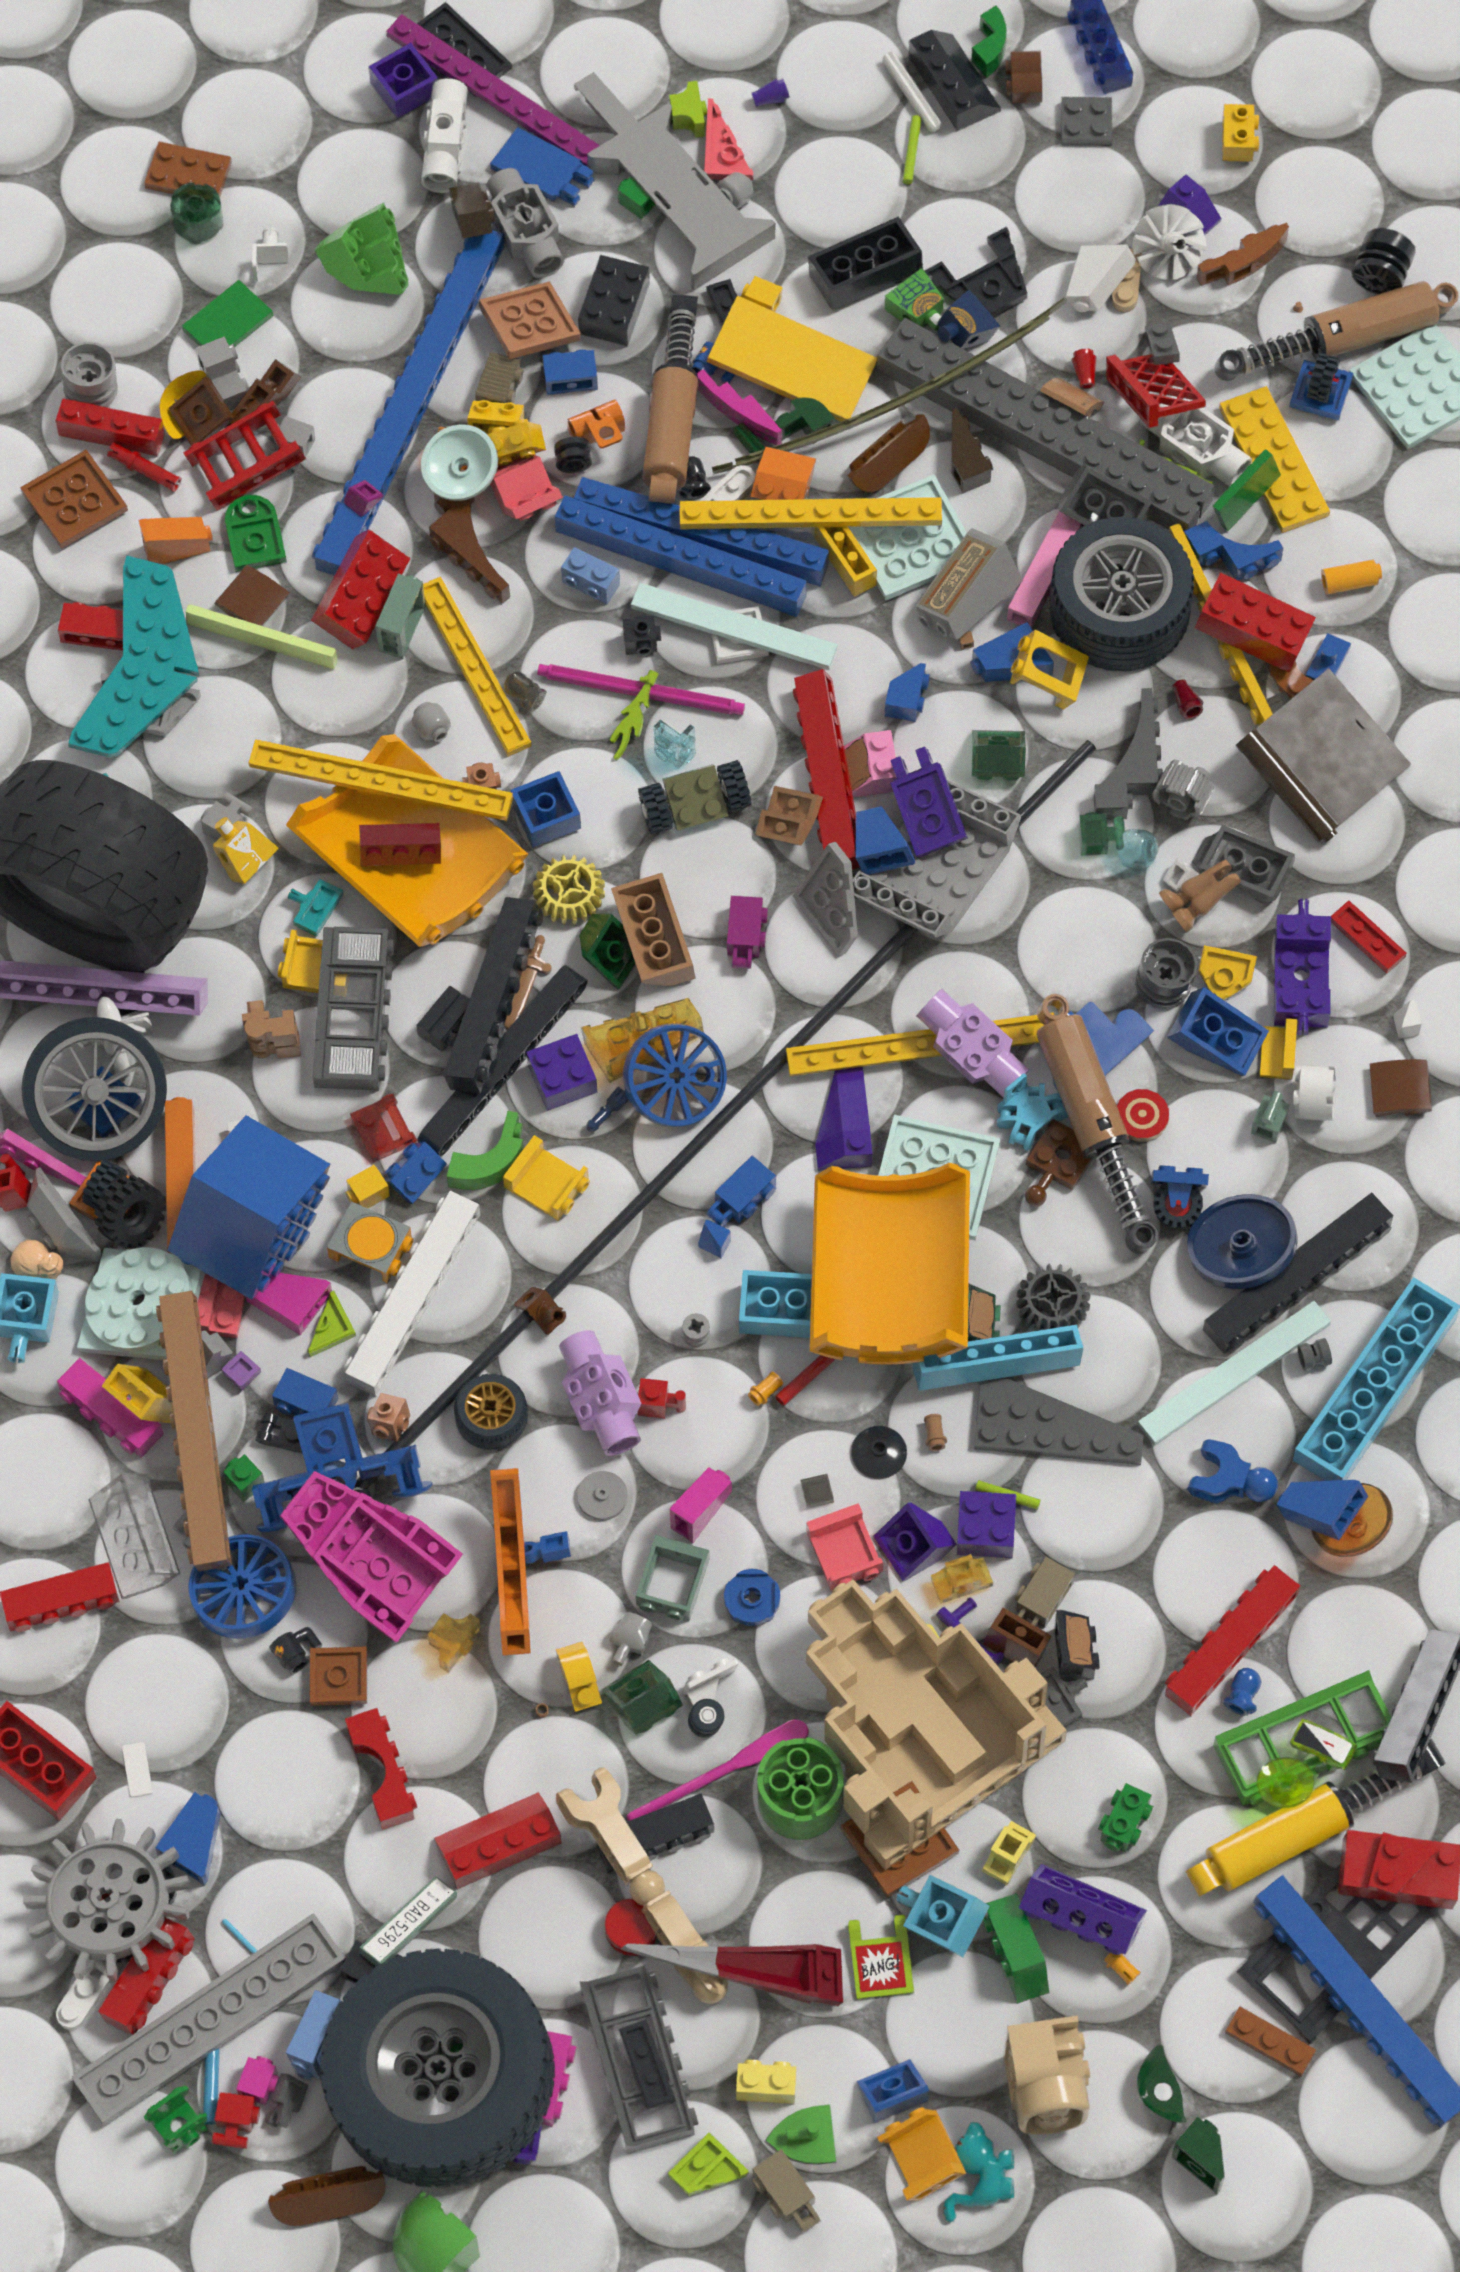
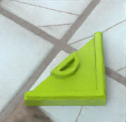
(332, 1327)

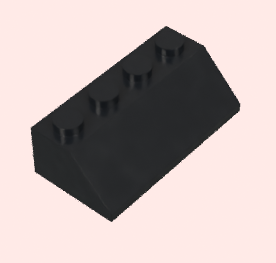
(952, 78)

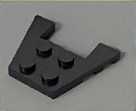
(994, 284)

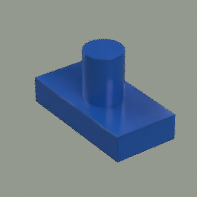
(1330, 655)

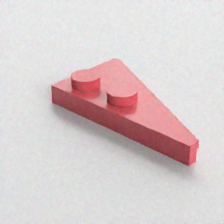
(721, 150)

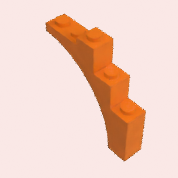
(510, 1562)

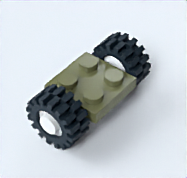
(695, 797)

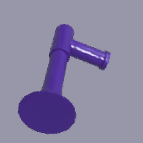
(952, 1619)

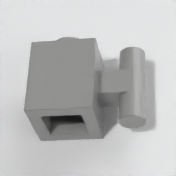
(299, 432)
(219, 811)

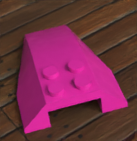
(369, 1551)

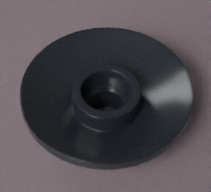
(879, 1464)

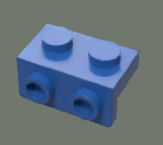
(414, 1171)

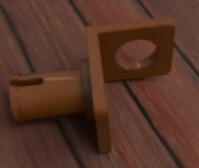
(541, 1309)

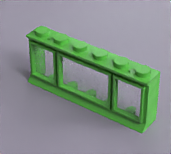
(1347, 1708)

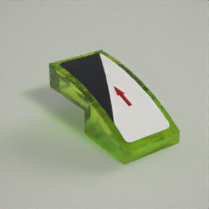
(1325, 1744)

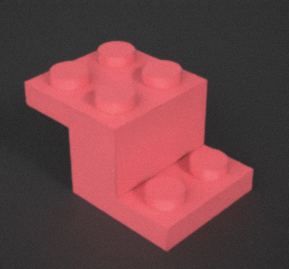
(524, 488)

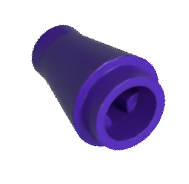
(771, 93)

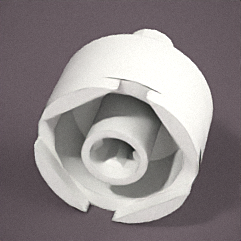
(1315, 1092)

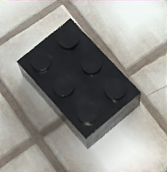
(614, 300)

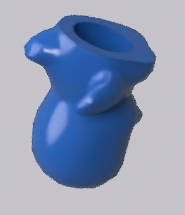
(1243, 1689)

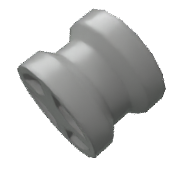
(696, 1336)

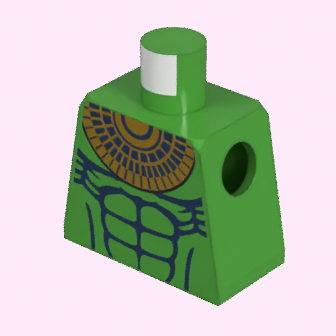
(916, 301)

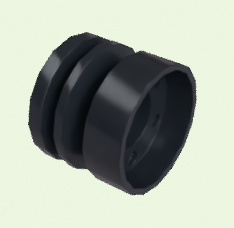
(1383, 260)

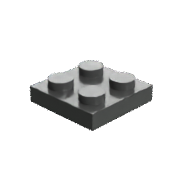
(1086, 121)

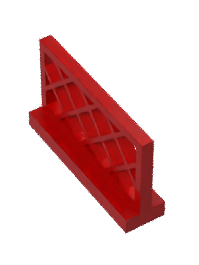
(1137, 393)

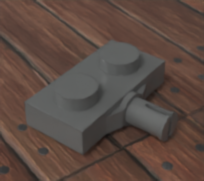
(1061, 1697)

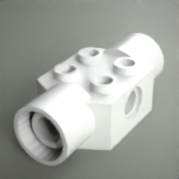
(445, 135)
(1201, 444)

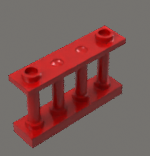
(256, 475)

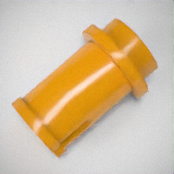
(760, 1393)
(1122, 1967)

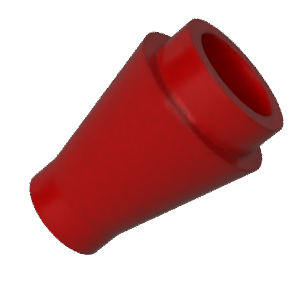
(1085, 366)

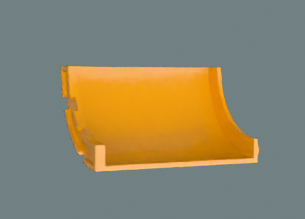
(421, 898)
(890, 1265)

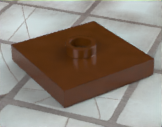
(201, 412)

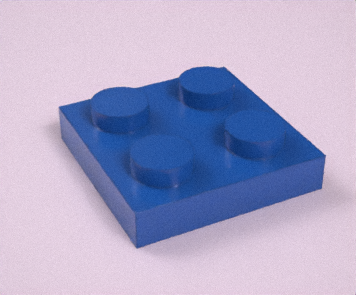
(103, 1123)

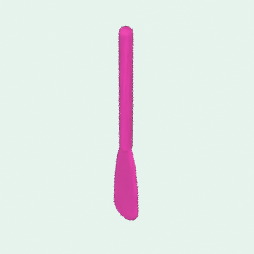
(746, 1757)

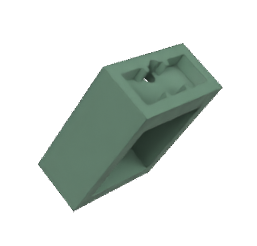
(400, 616)
(678, 1552)

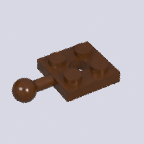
(1045, 1161)

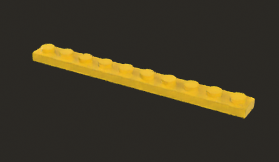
(810, 513)
(1239, 667)
(381, 780)
(891, 1048)

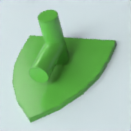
(806, 2136)

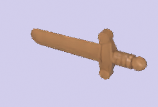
(527, 979)

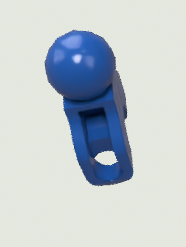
(1233, 1476)

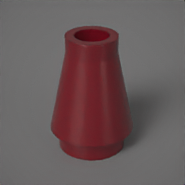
(1188, 702)

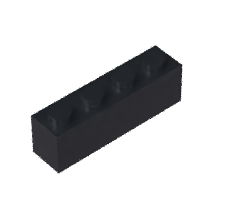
(670, 1828)

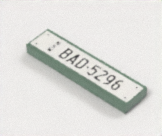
(408, 1922)

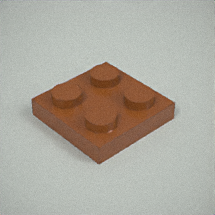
(338, 1676)

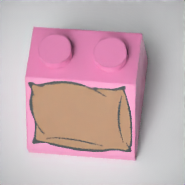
(871, 763)

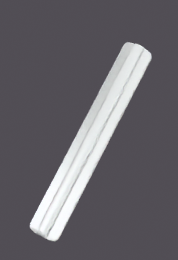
(911, 91)

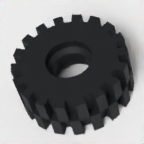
(141, 1220)

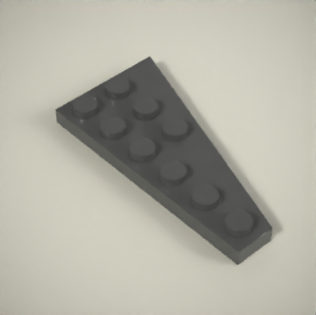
(1032, 1423)

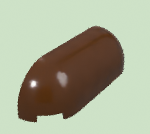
(890, 454)
(327, 2196)

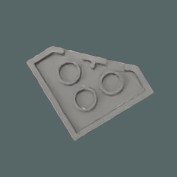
(829, 898)

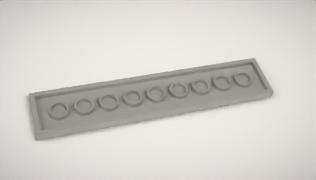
(208, 2019)

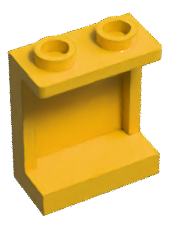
(301, 963)

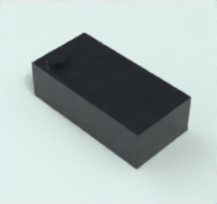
(865, 263)

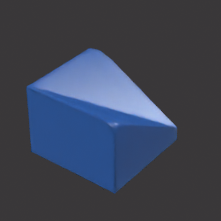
(714, 1238)

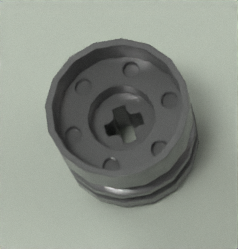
(1166, 973)

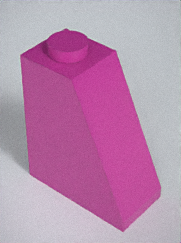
(293, 1300)
(700, 1503)

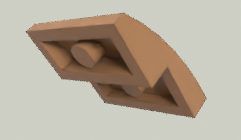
(1072, 396)
(789, 815)

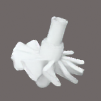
(1170, 230)
(107, 1009)

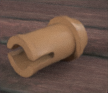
(935, 1437)

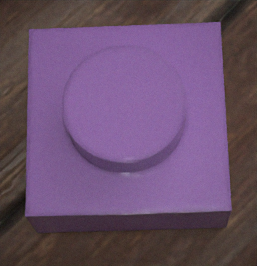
(241, 1370)

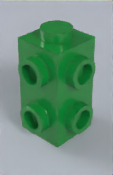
(1122, 1825)

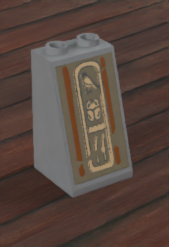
(968, 585)

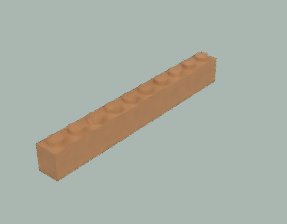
(194, 1431)

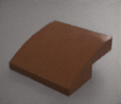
(252, 597)
(1400, 1087)

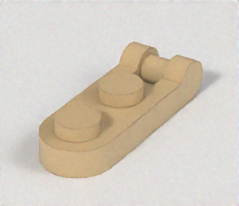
(1126, 293)

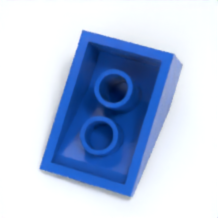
(1217, 1032)

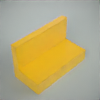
(1279, 1051)

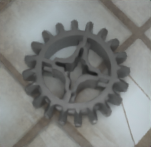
(1073, 1296)

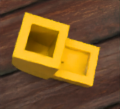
(579, 1676)

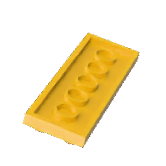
(1260, 426)

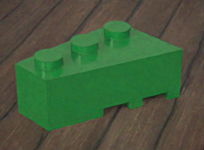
(1017, 1947)

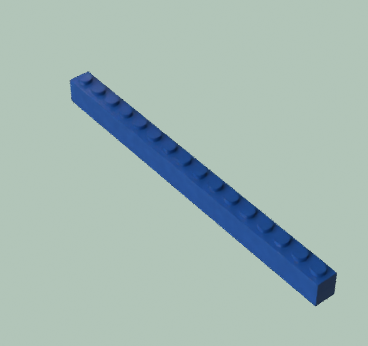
(412, 392)

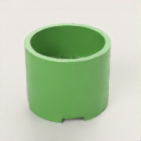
(800, 1810)

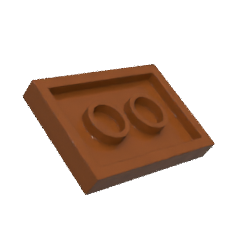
(180, 165)

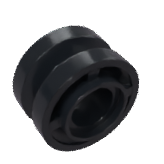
(572, 454)

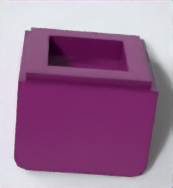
(362, 497)

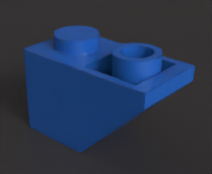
(905, 694)

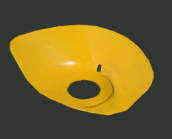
(173, 392)

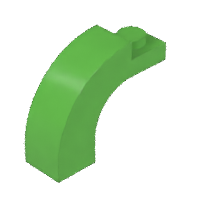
(487, 1169)

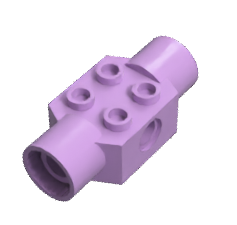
(971, 1042)
(600, 1392)

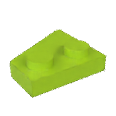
(706, 2167)

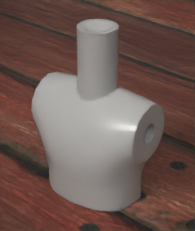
(630, 1635)

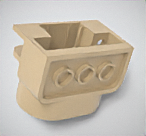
(1047, 2075)

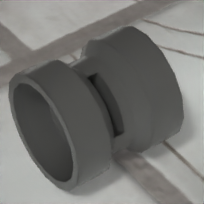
(1314, 1354)

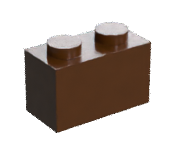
(1016, 1638)

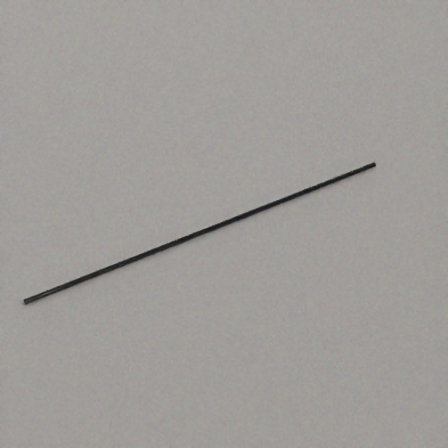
(702, 1138)

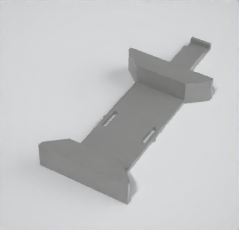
(666, 169)

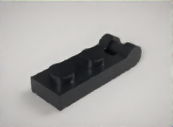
(287, 1437)

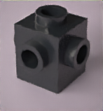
(640, 635)

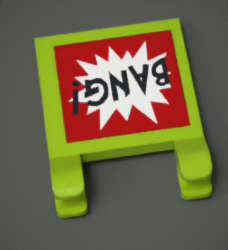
(881, 1964)

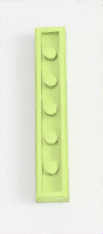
(261, 636)

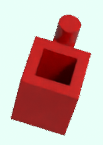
(13, 1185)
(656, 1398)
(235, 2114)

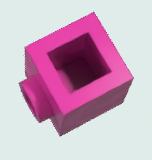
(258, 2079)

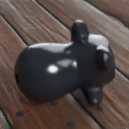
(696, 484)

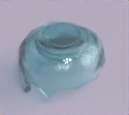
(1137, 848)

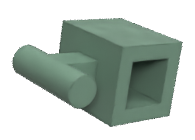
(1270, 1117)

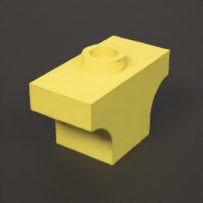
(1008, 1852)

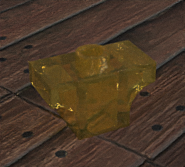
(961, 1578)
(453, 1638)

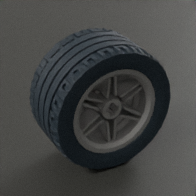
(1120, 567)

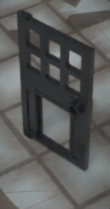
(1355, 1942)

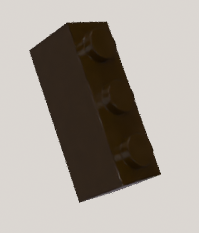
(472, 210)

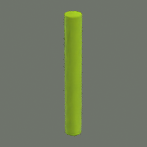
(911, 149)

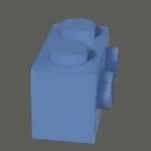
(590, 575)

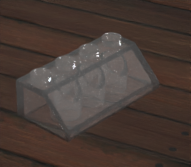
(134, 1535)

